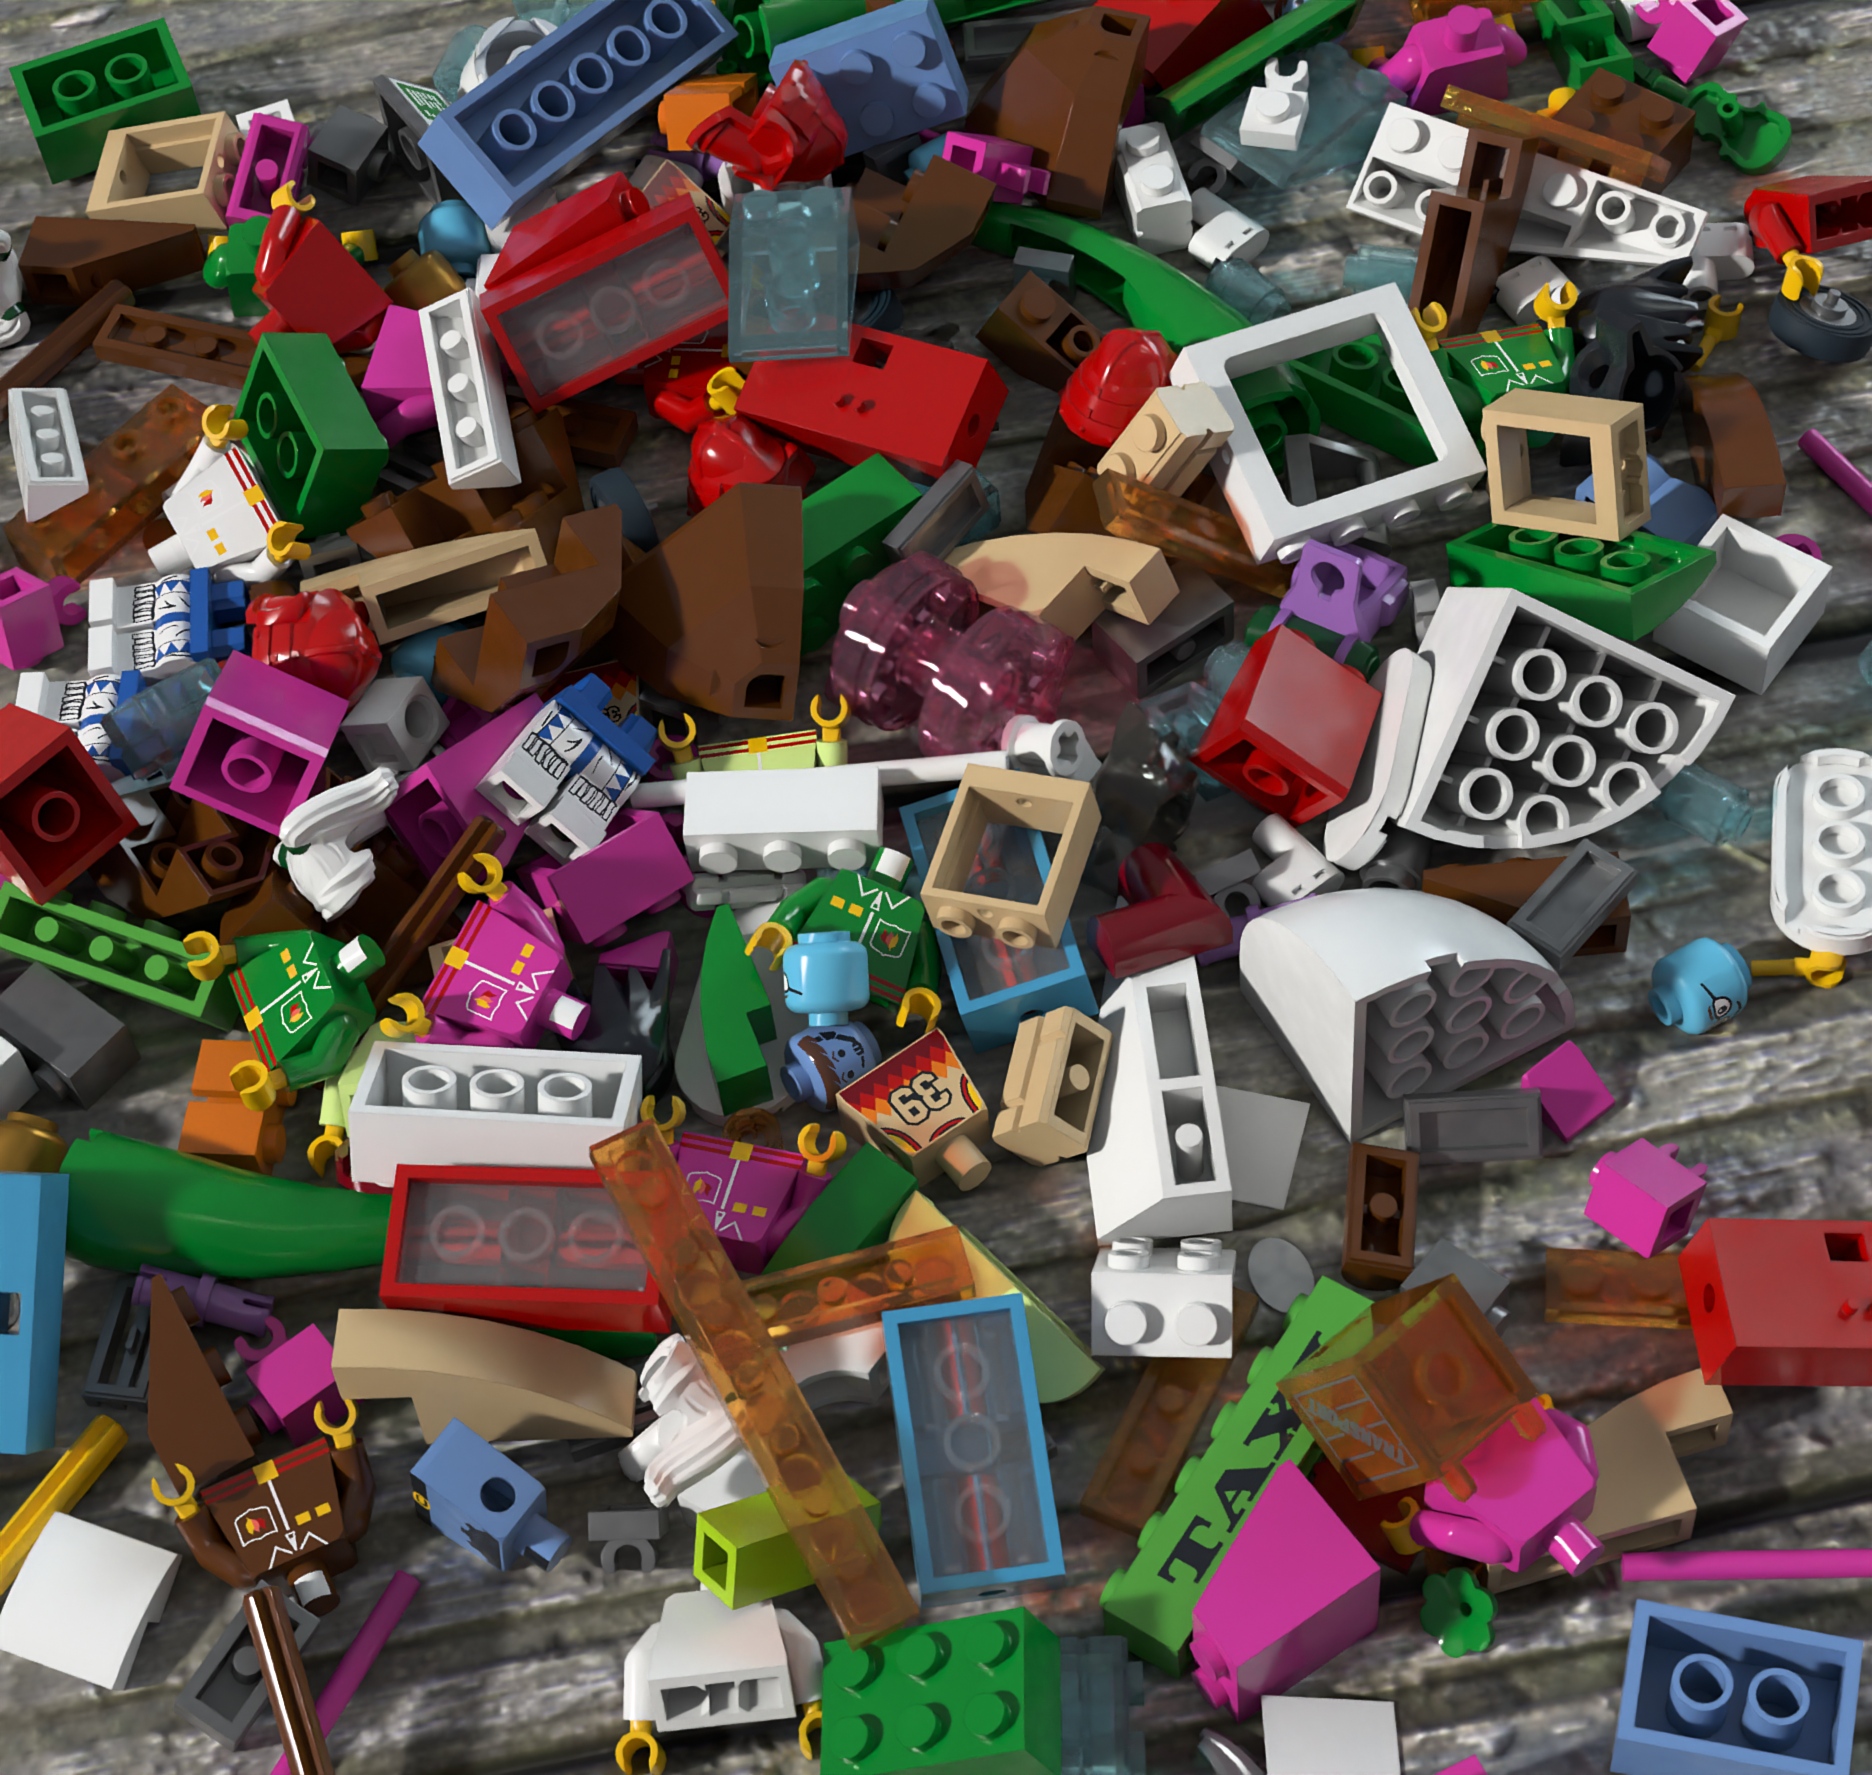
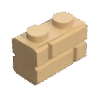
(1171, 437)
(1053, 1086)

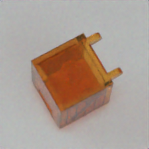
(1411, 1391)

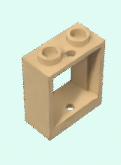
(162, 147)
(1616, 455)
(1019, 801)

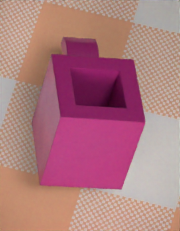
(1691, 33)
(998, 161)
(32, 616)
(1645, 1196)
(291, 1380)

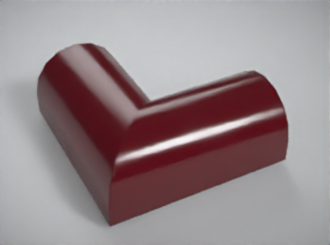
(1165, 916)

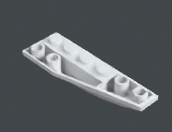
(1564, 208)
(1158, 1123)

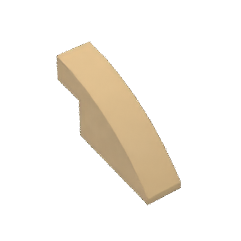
(1068, 577)
(433, 582)
(483, 1373)
(1640, 1486)

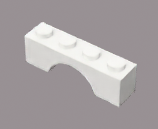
(827, 1371)

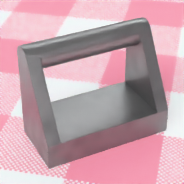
(1317, 458)

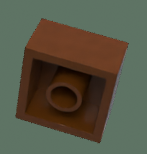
(1631, 116)

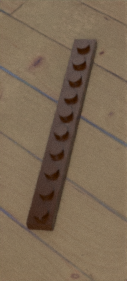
(224, 356)

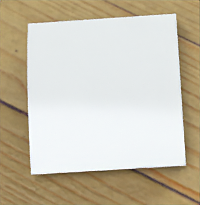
(86, 1600)

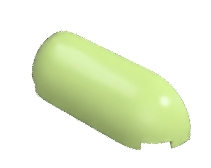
(1059, 1356)

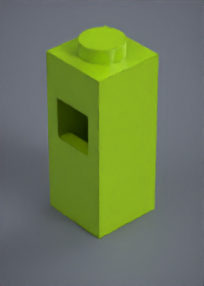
(748, 1552)

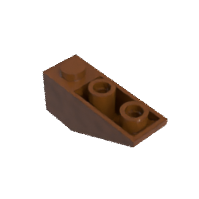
(76, 257)
(1039, 334)
(1507, 886)
(186, 1407)

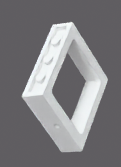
(1243, 471)

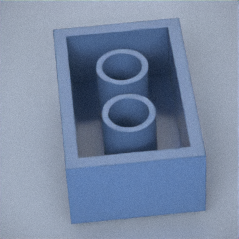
(883, 72)
(1734, 1697)

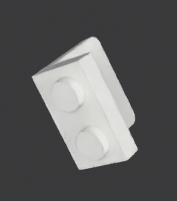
(1163, 1299)

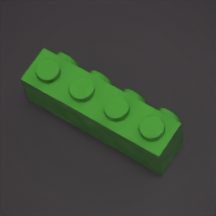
(114, 955)

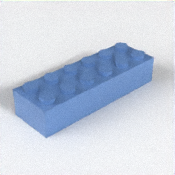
(570, 98)

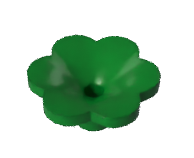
(1458, 1612)

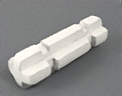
(741, 888)

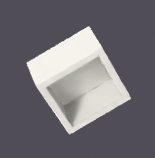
(1749, 607)

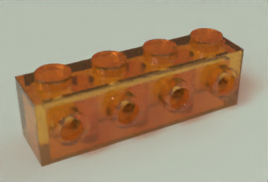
(124, 491)

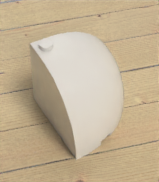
(1545, 724)
(1395, 997)

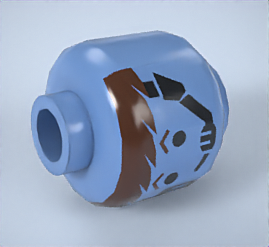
(826, 1061)

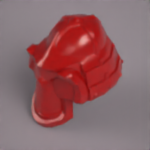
(786, 139)
(1115, 383)
(736, 451)
(317, 640)

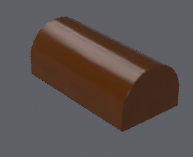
(1380, 1217)

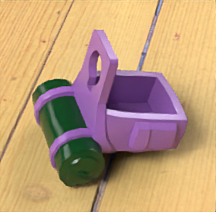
(1339, 602)

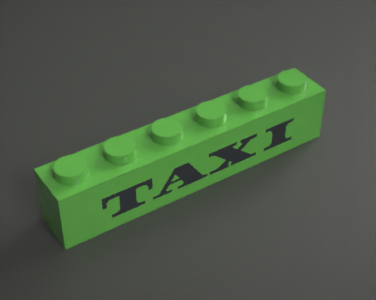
(1218, 1492)

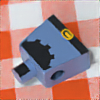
(485, 1501)

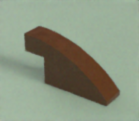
(1473, 227)
(1732, 445)

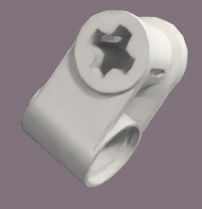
(1049, 748)

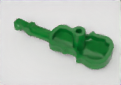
(1748, 137)

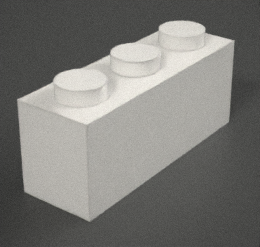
(783, 819)

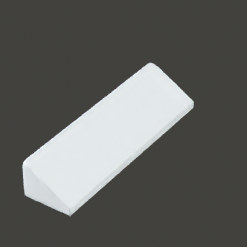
(468, 394)
(45, 450)

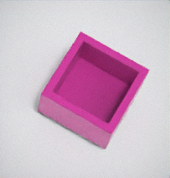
(626, 873)

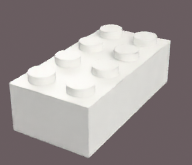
(487, 1107)

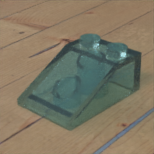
(1339, 127)
(792, 274)

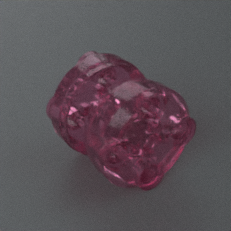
(920, 651)

